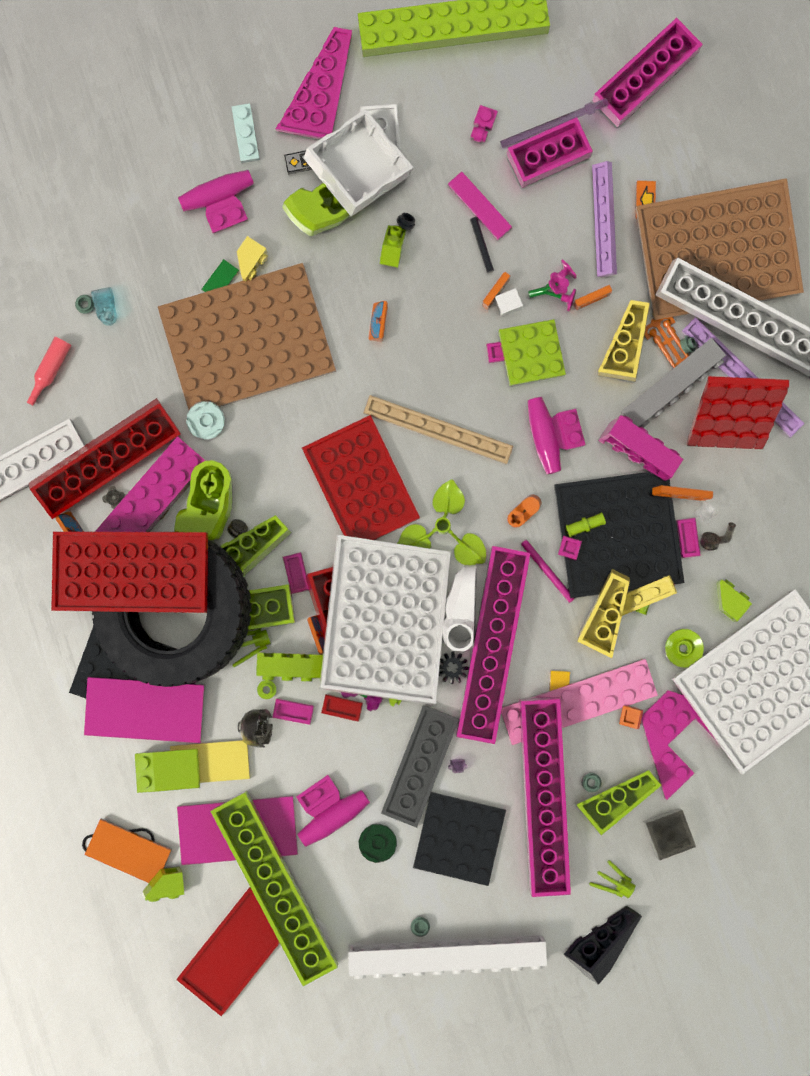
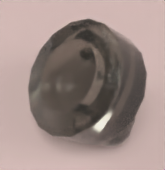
(237, 527)

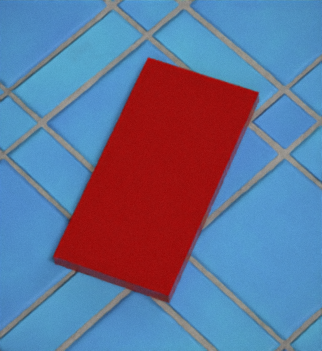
(230, 955)

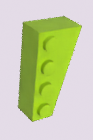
(289, 666)

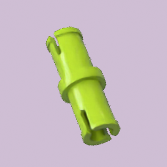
(585, 524)

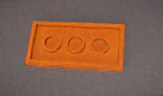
(127, 851)

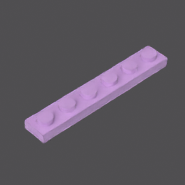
(604, 219)

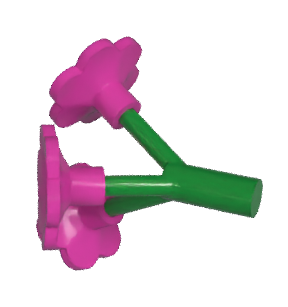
(558, 284)

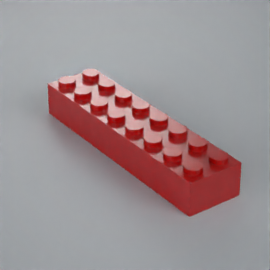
(104, 458)

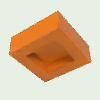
(631, 717)

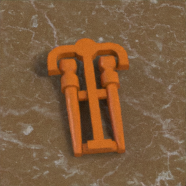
(657, 339)

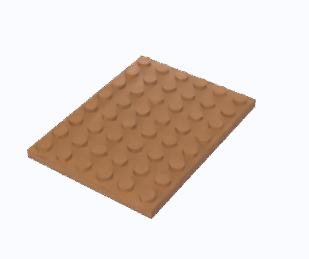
(731, 234)
(247, 338)

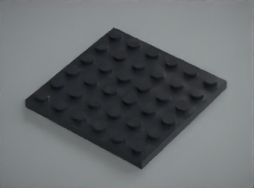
(637, 535)

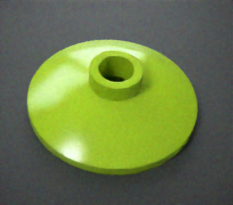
(693, 644)

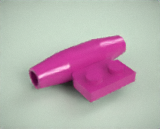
(219, 199)
(553, 433)
(329, 812)

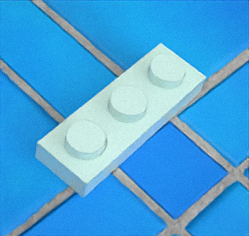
(245, 133)

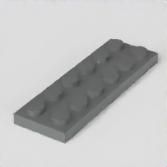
(420, 766)

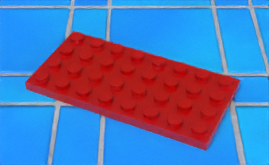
(130, 571)

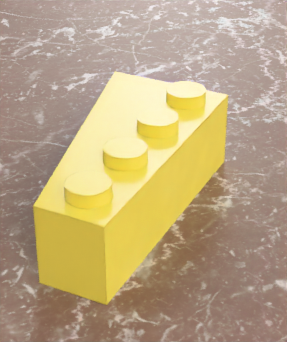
(626, 347)

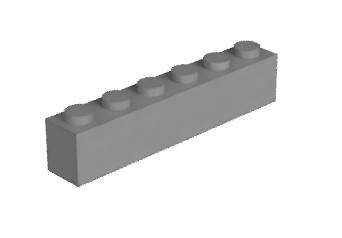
(673, 383)

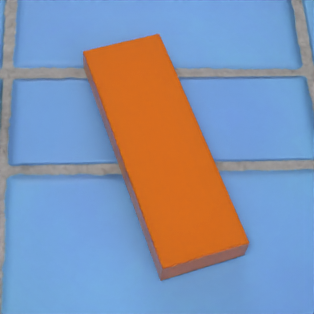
(682, 493)

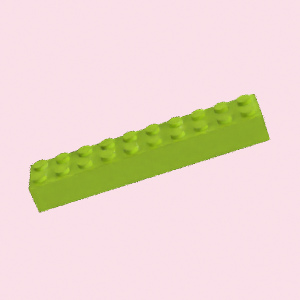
(450, 24)
(274, 888)

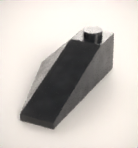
(601, 948)

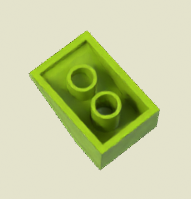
(167, 770)

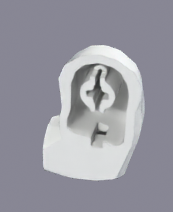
(461, 610)

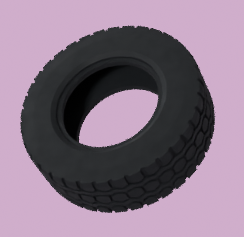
(214, 647)

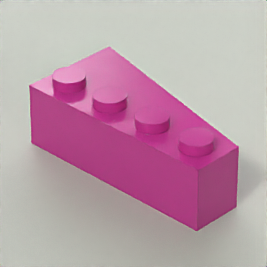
(641, 447)

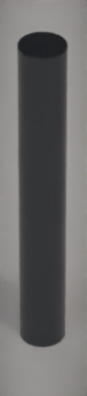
(481, 244)

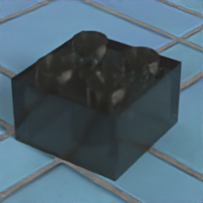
(669, 834)

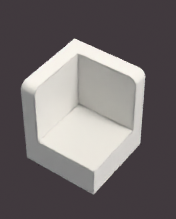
(509, 302)

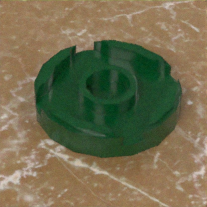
(377, 843)

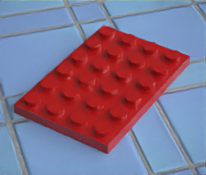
(361, 481)

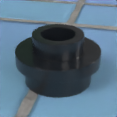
(406, 221)

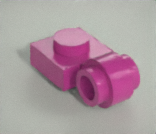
(484, 120)

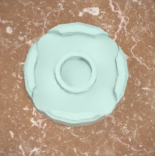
(205, 420)

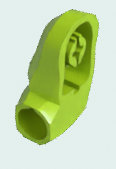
(314, 210)
(208, 501)

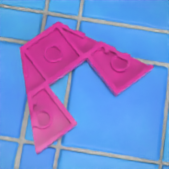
(662, 724)

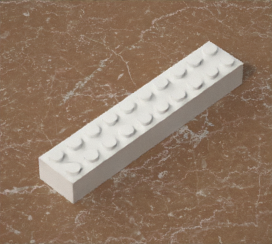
(737, 314)
(447, 956)

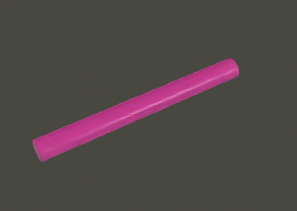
(547, 570)

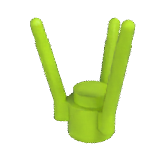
(259, 639)
(624, 887)

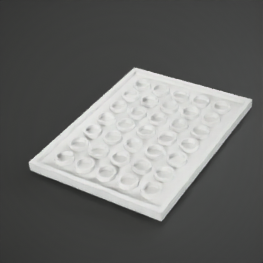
(385, 620)
(755, 683)

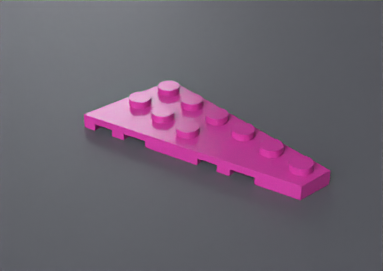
(317, 98)

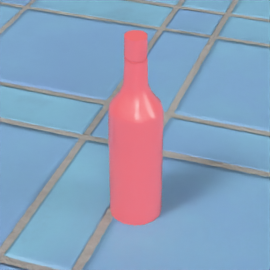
(49, 367)

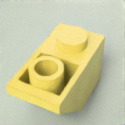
(250, 256)

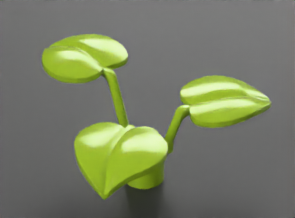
(447, 500)

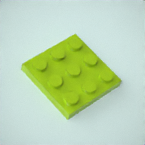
(531, 352)

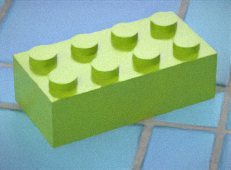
(271, 607)

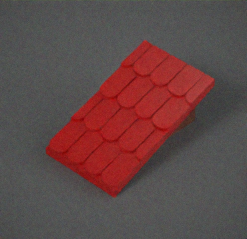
(737, 412)

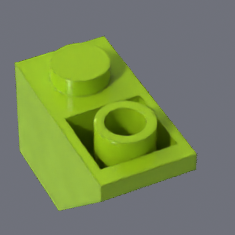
(392, 246)
(730, 601)
(165, 883)

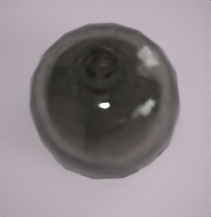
(255, 728)

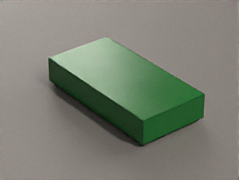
(221, 277)

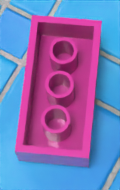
(549, 152)

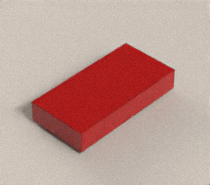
(342, 708)

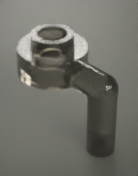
(711, 541)

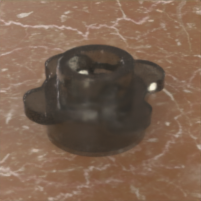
(113, 492)

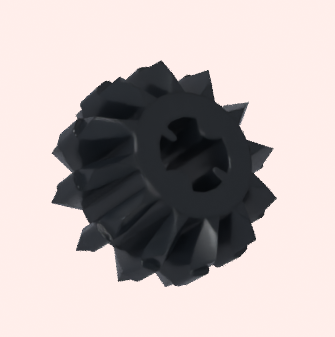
(454, 661)

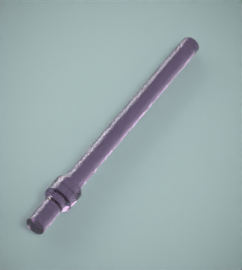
(588, 109)

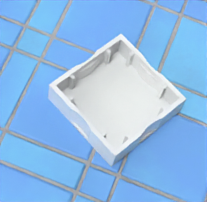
(358, 162)

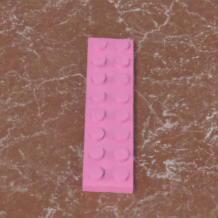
(591, 696)

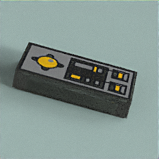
(295, 162)

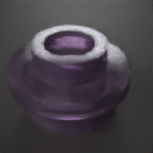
(457, 765)

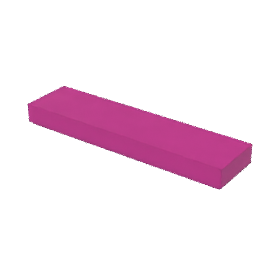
(479, 206)

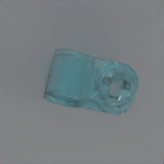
(104, 302)

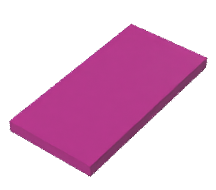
(143, 710)
(204, 842)

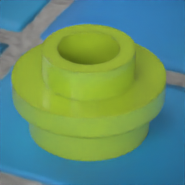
(271, 685)

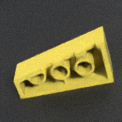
(605, 617)

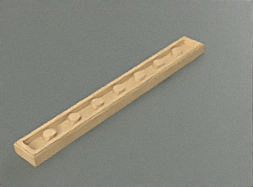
(438, 429)

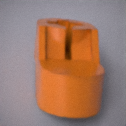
(531, 504)

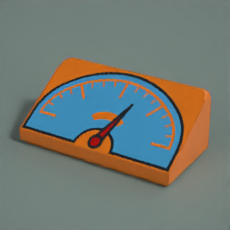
(378, 321)
(68, 522)
(317, 633)

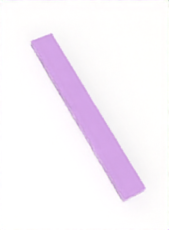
(733, 367)

